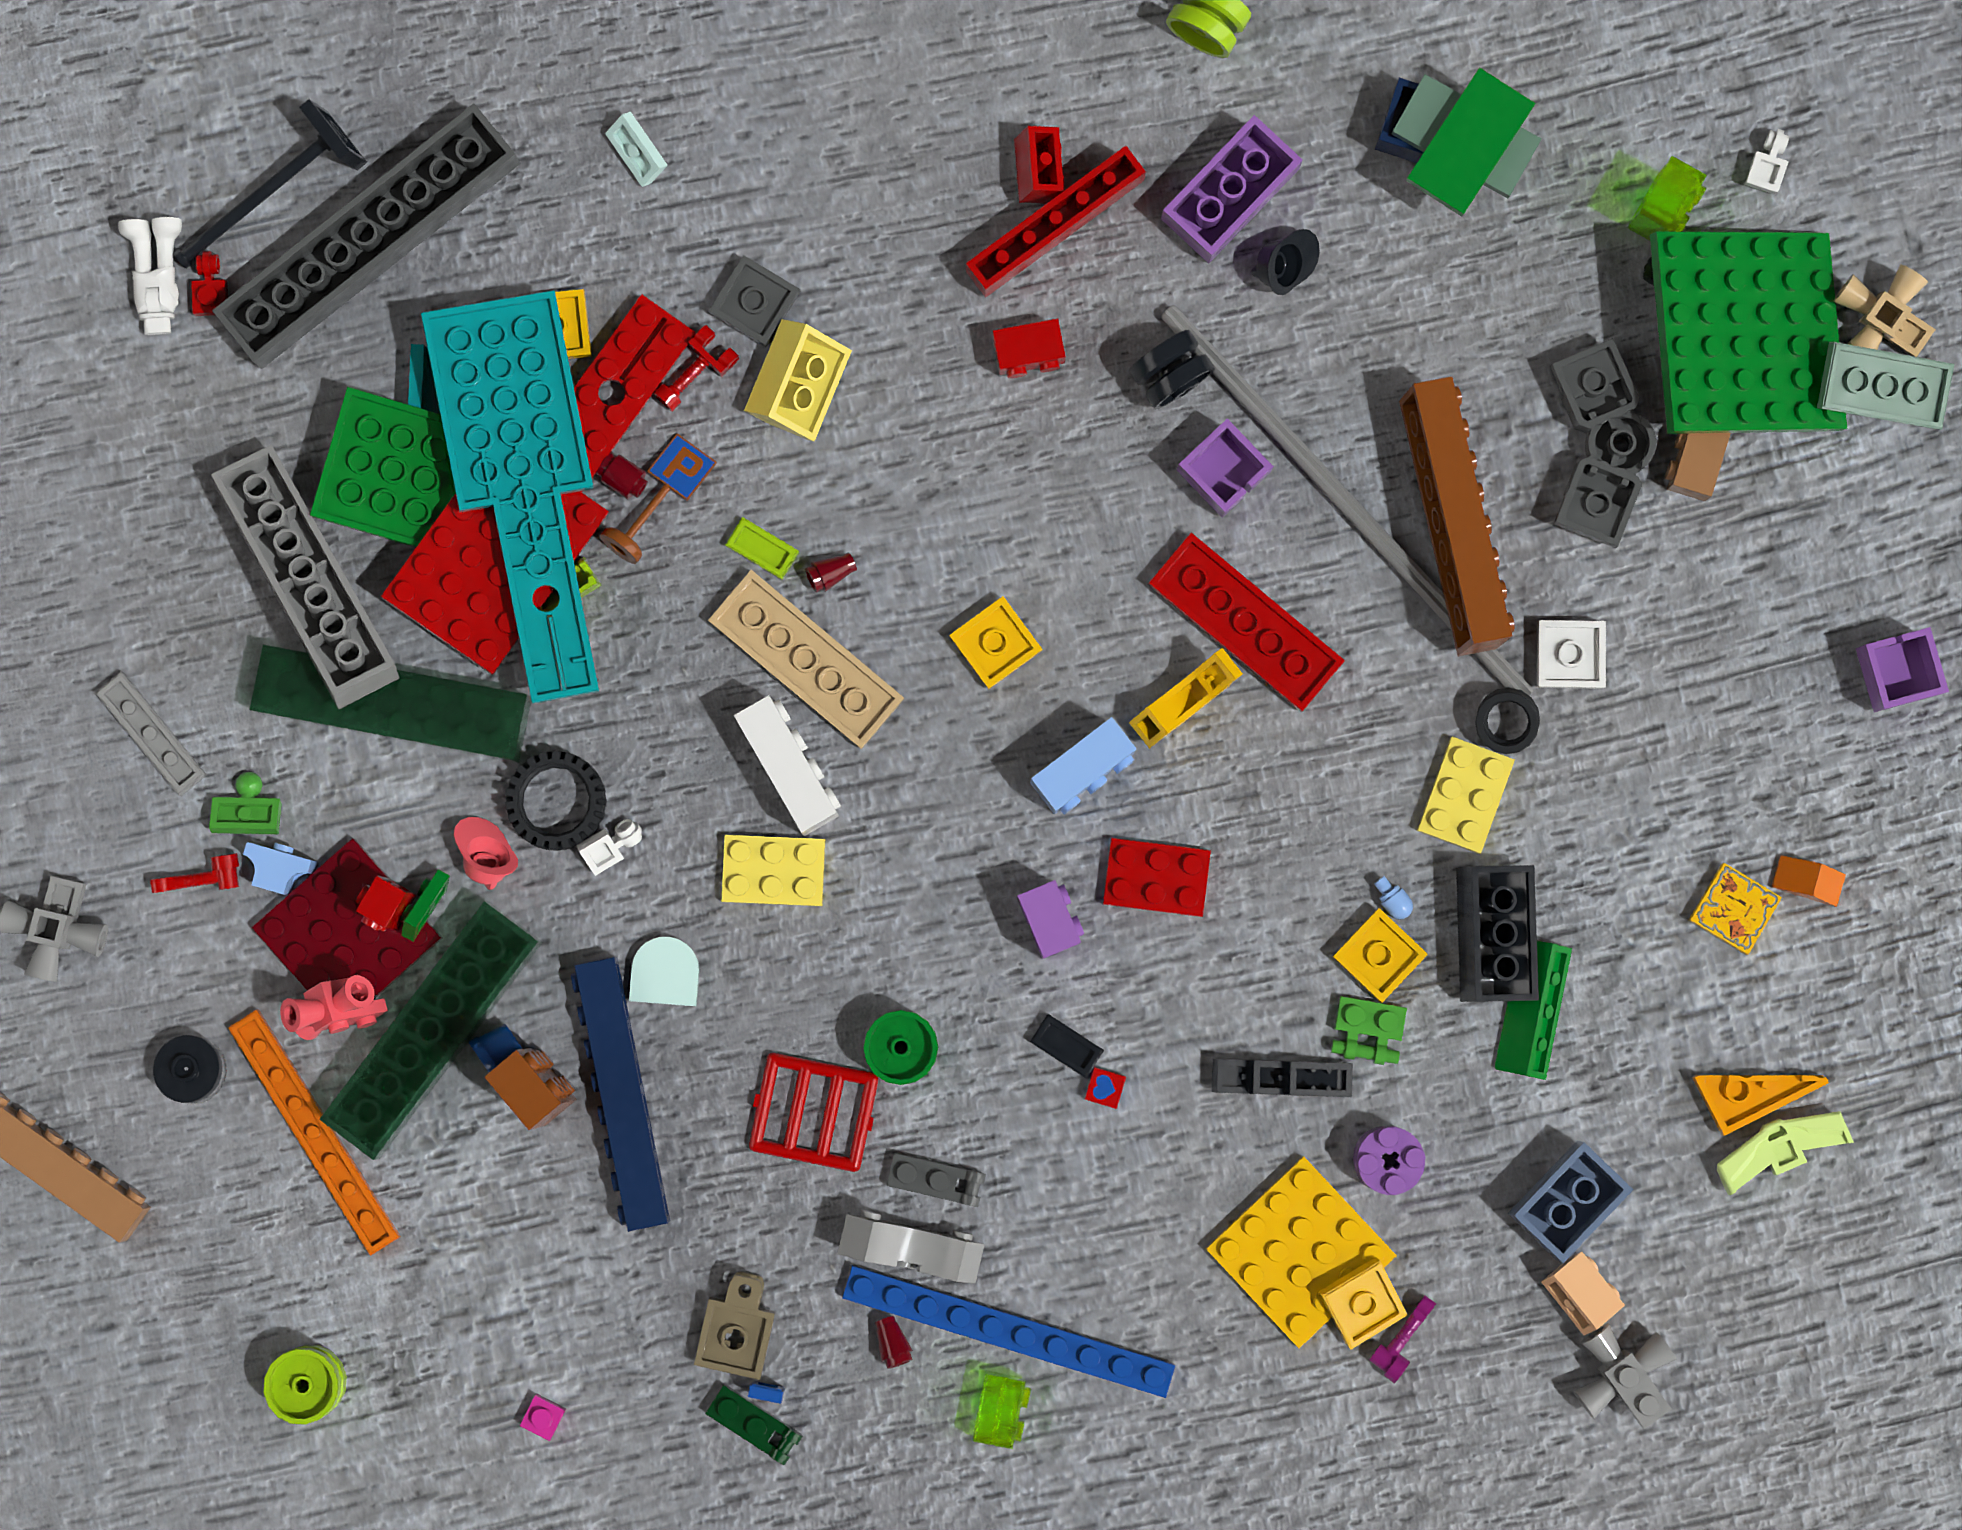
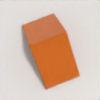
(1808, 880)

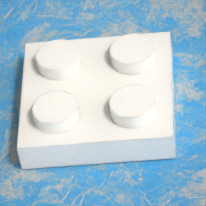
(1571, 654)

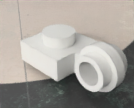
(1766, 169)
(603, 851)

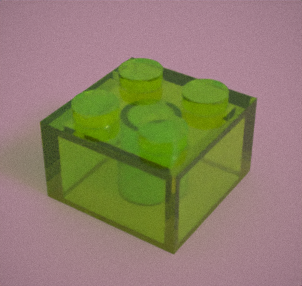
(1668, 199)

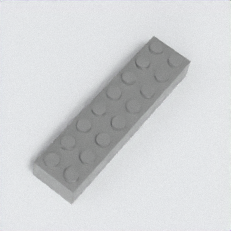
(305, 576)

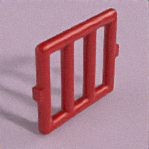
(838, 1075)

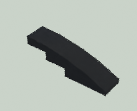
(1282, 1077)

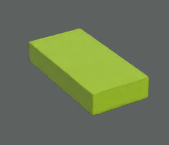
(762, 548)

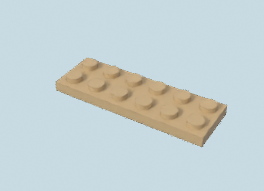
(806, 659)

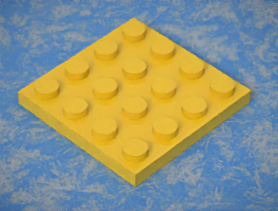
(1295, 1245)

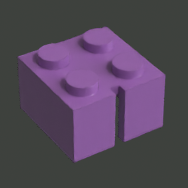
(1224, 468)
(1903, 671)
(1049, 918)

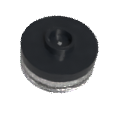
(189, 1069)

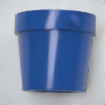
(495, 1046)

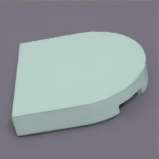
(665, 973)

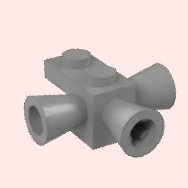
(54, 927)
(1626, 1376)

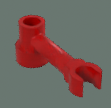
(222, 872)

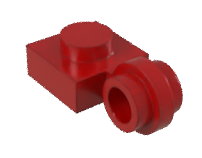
(209, 292)

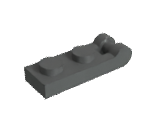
(934, 1179)

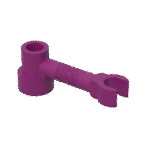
(1388, 1358)

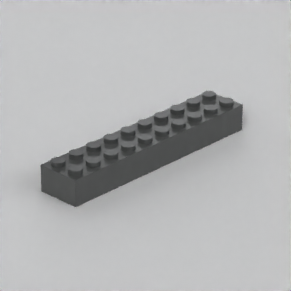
(367, 236)

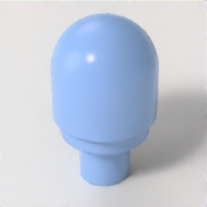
(1394, 899)

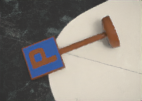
(679, 468)

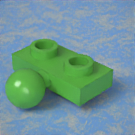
(246, 813)

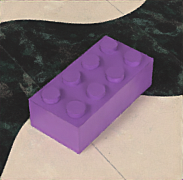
(1231, 189)

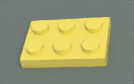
(1465, 795)
(773, 870)

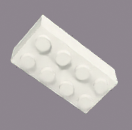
(787, 766)

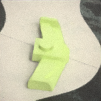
(1781, 1147)

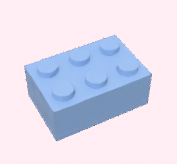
(1084, 767)

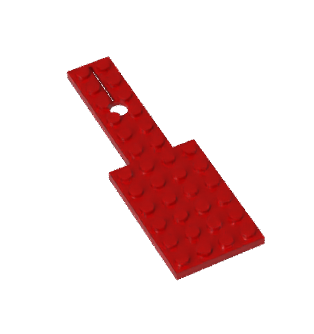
(458, 573)

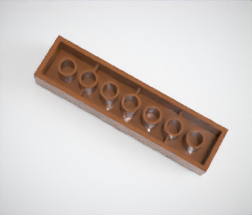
(1456, 516)

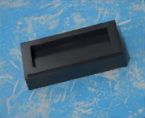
(1066, 1045)

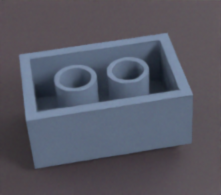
(1570, 1201)

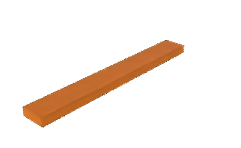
(315, 1137)

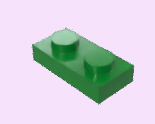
(430, 894)

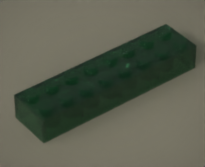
(408, 709)
(431, 1030)

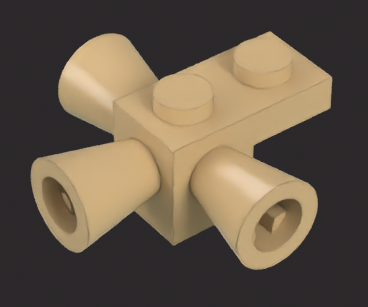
(1887, 313)

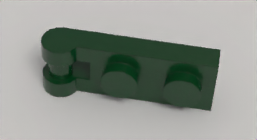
(753, 1423)

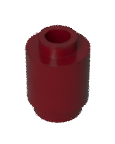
(622, 476)

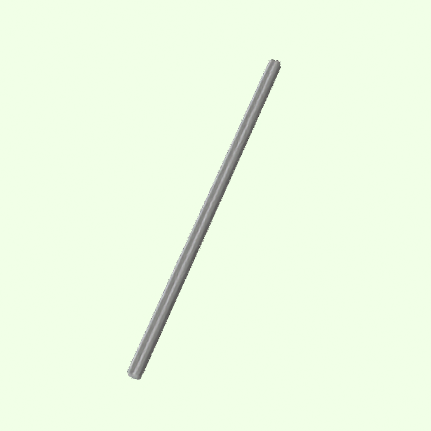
(1336, 492)

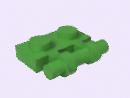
(1369, 1019)

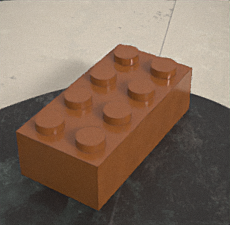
(531, 1087)

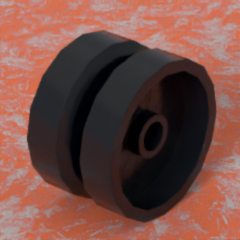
(1169, 366)

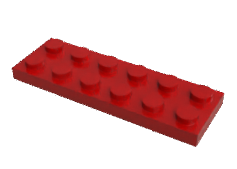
(1246, 622)

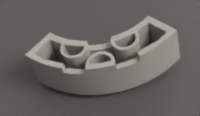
(903, 1245)

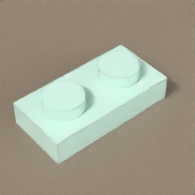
(636, 149)

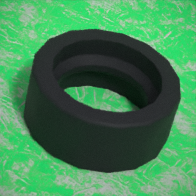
(1513, 745)

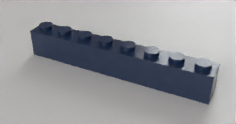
(621, 1093)

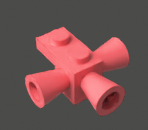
(332, 1007)

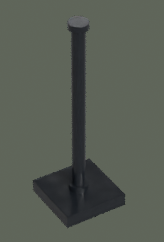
(329, 138)

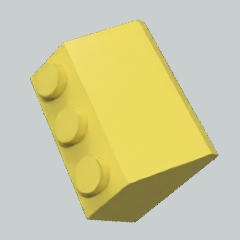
(798, 379)

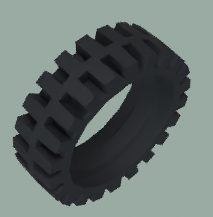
(519, 783)

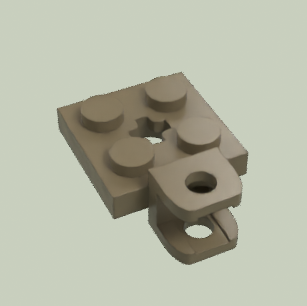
(742, 1313)

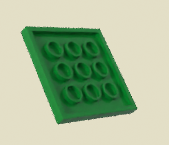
(385, 469)

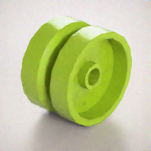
(1209, 24)
(296, 1402)

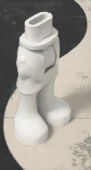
(154, 290)

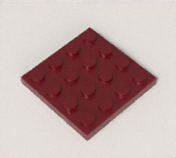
(323, 935)

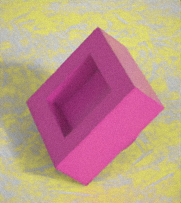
(542, 1417)

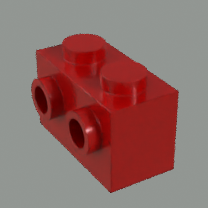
(1039, 164)
(1029, 348)
(383, 903)

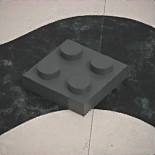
(754, 301)

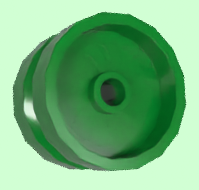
(898, 1067)

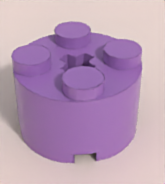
(1408, 1158)

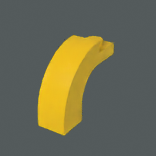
(1186, 698)

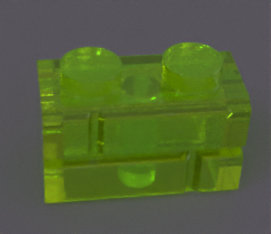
(1000, 1410)

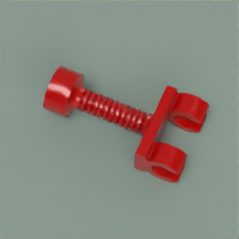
(670, 394)

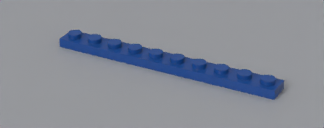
(1009, 1331)

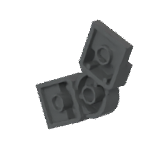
(1602, 405)

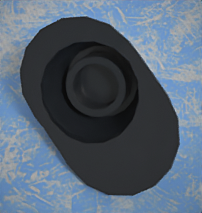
(1287, 261)

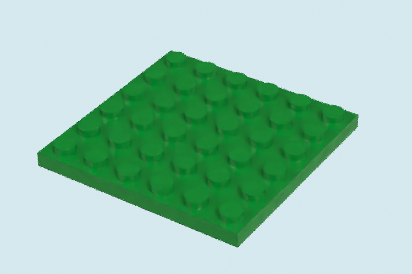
(1744, 330)

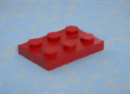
(1156, 877)

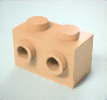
(1583, 1293)

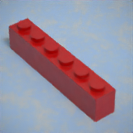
(1055, 221)

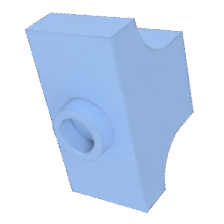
(277, 867)

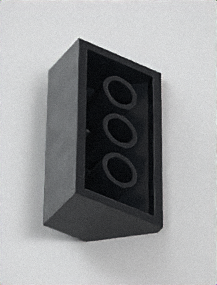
(1497, 933)

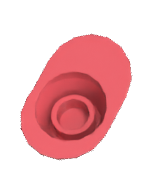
(484, 851)

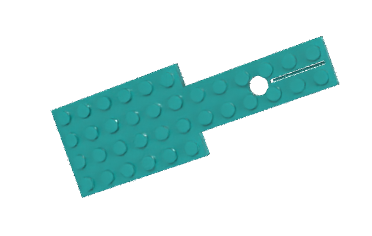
(516, 449)

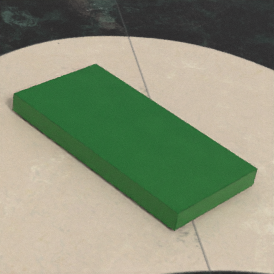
(1470, 142)

